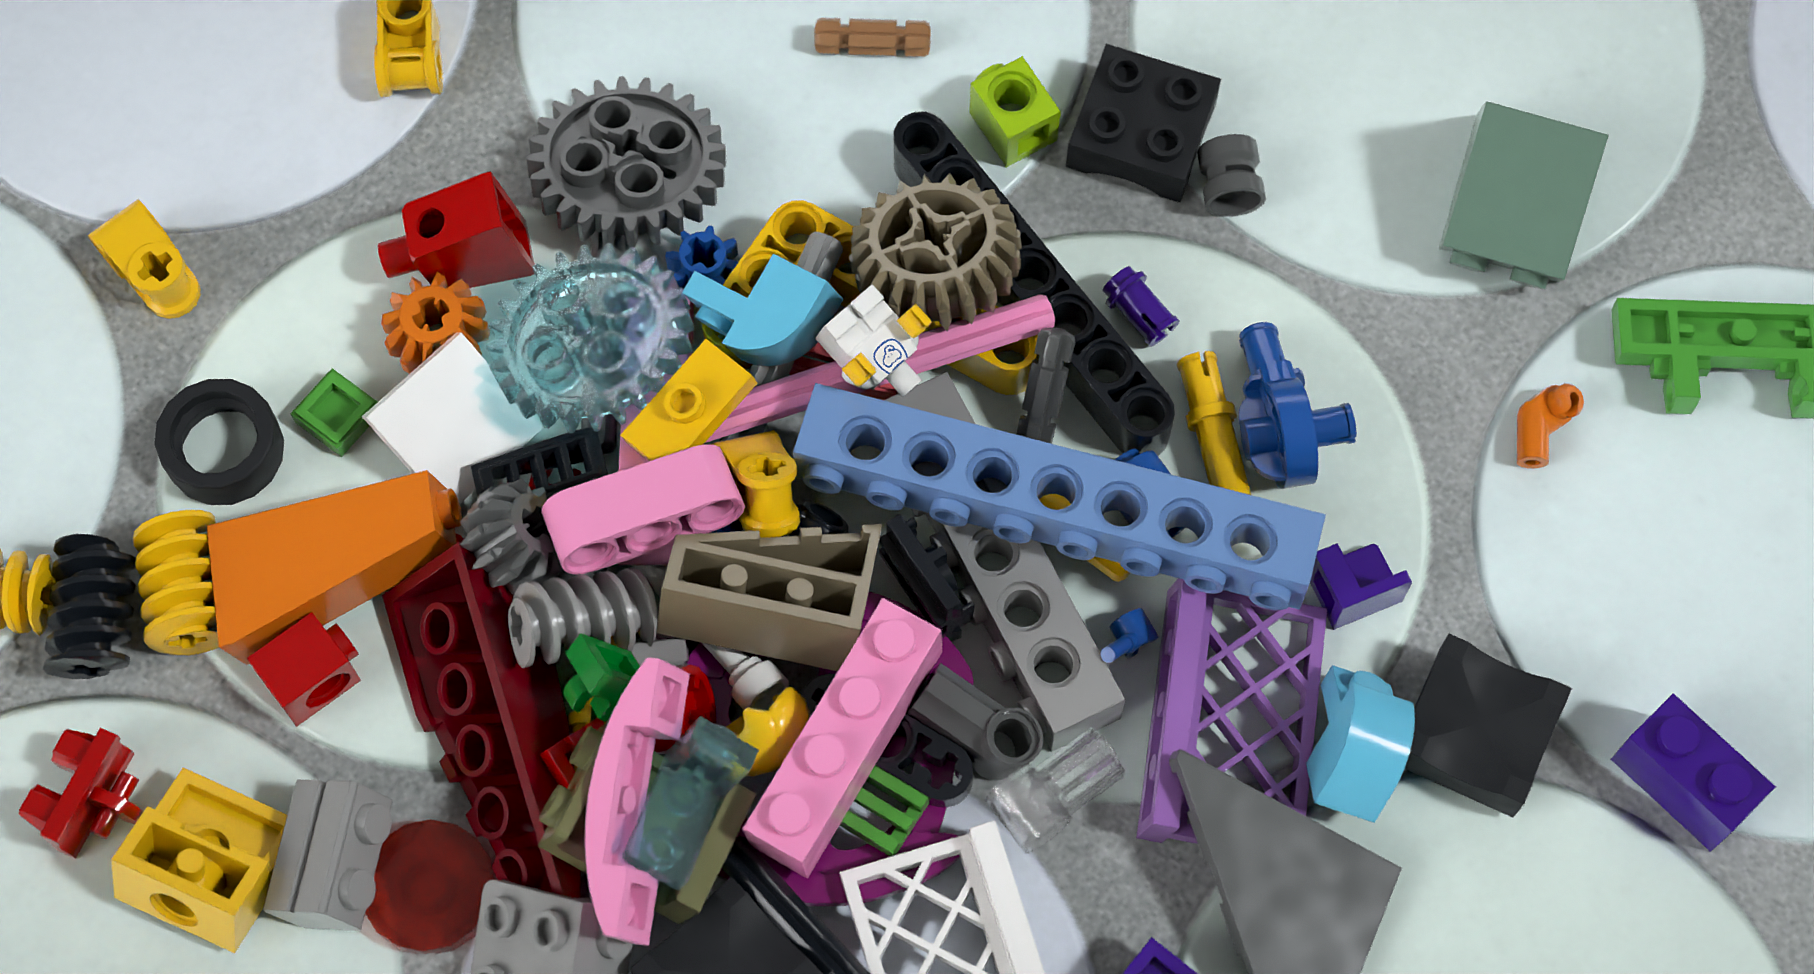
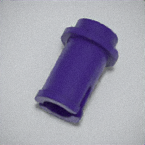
(1139, 305)

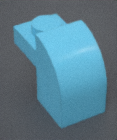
(777, 317)
(1362, 746)

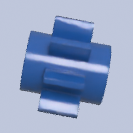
(704, 254)

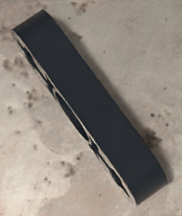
(936, 752)

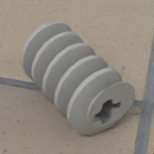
(595, 607)

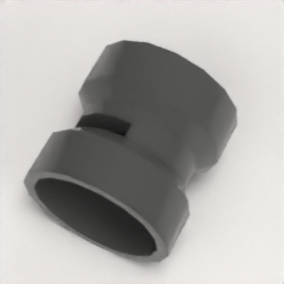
(1231, 175)

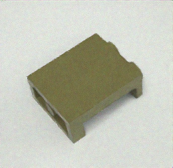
(567, 824)

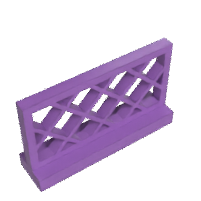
(1182, 692)

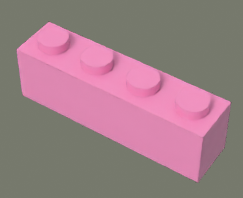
(844, 738)

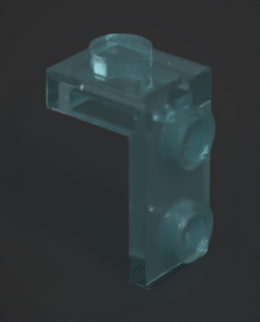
(685, 799)

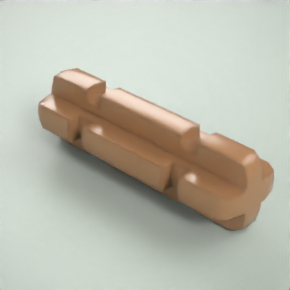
(872, 37)

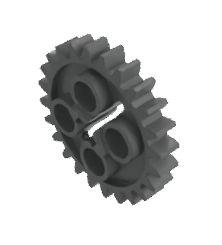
(626, 162)

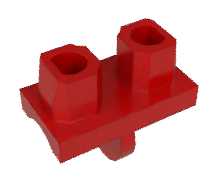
(93, 796)

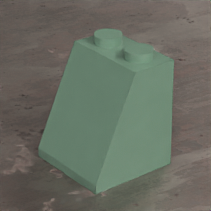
(1522, 194)

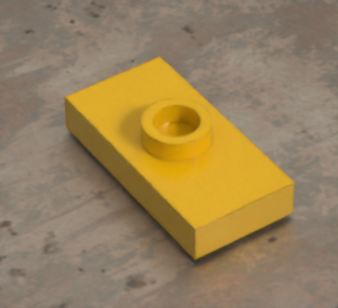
(690, 404)

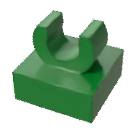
(601, 674)

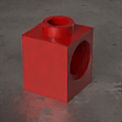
(306, 667)

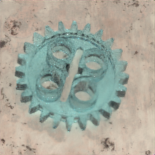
(578, 323)

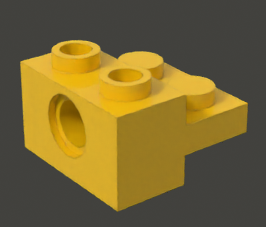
(201, 859)

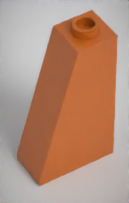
(324, 556)

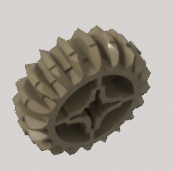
(937, 249)

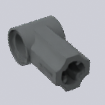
(970, 719)

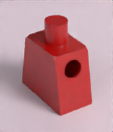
(463, 234)

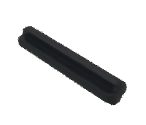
(788, 910)

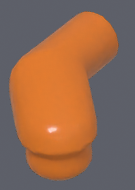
(1542, 417)

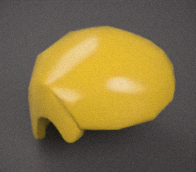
(772, 730)

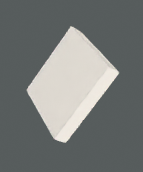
(450, 417)

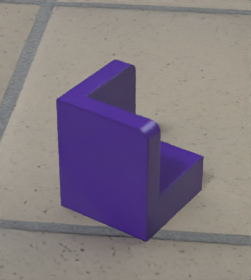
(1356, 583)

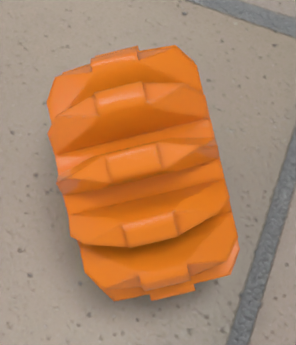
(430, 305)

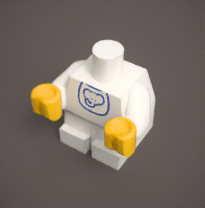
(874, 342)

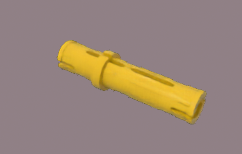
(1212, 421)

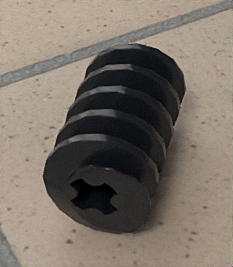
(88, 607)

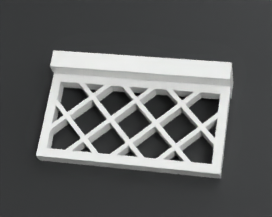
(993, 892)

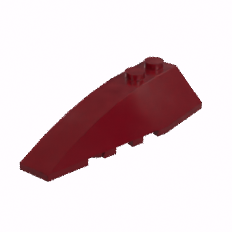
(484, 710)

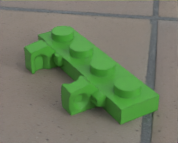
(1693, 336)

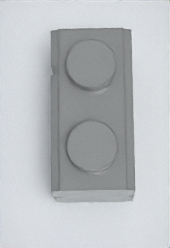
(329, 855)

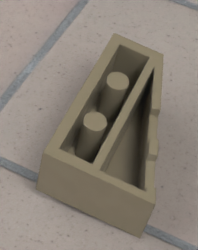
(771, 594)

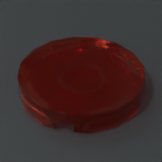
(429, 887)

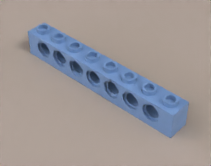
(1091, 483)

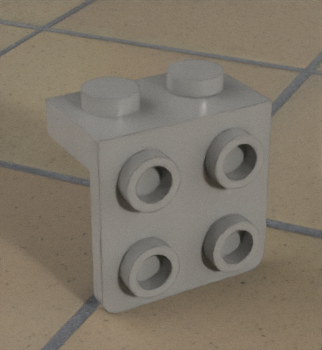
(542, 934)

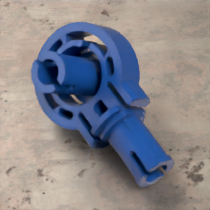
(1276, 417)

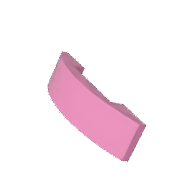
(618, 789)

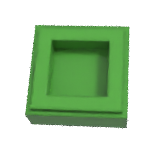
(334, 412)

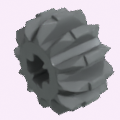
(511, 536)

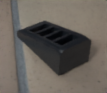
(557, 452)

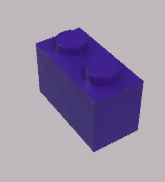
(1692, 772)

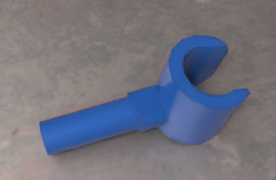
(1131, 633)

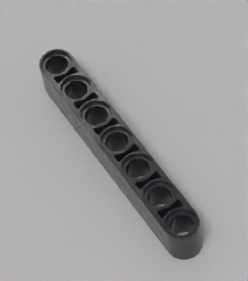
(1098, 343)

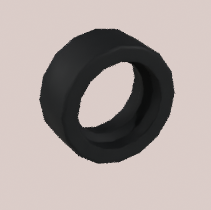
(204, 400)

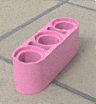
(642, 509)

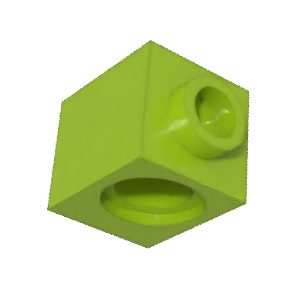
(1017, 132)

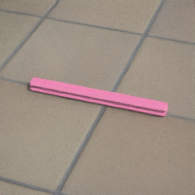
(934, 349)

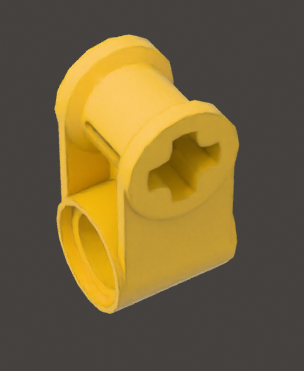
(407, 49)
(148, 261)
(764, 482)

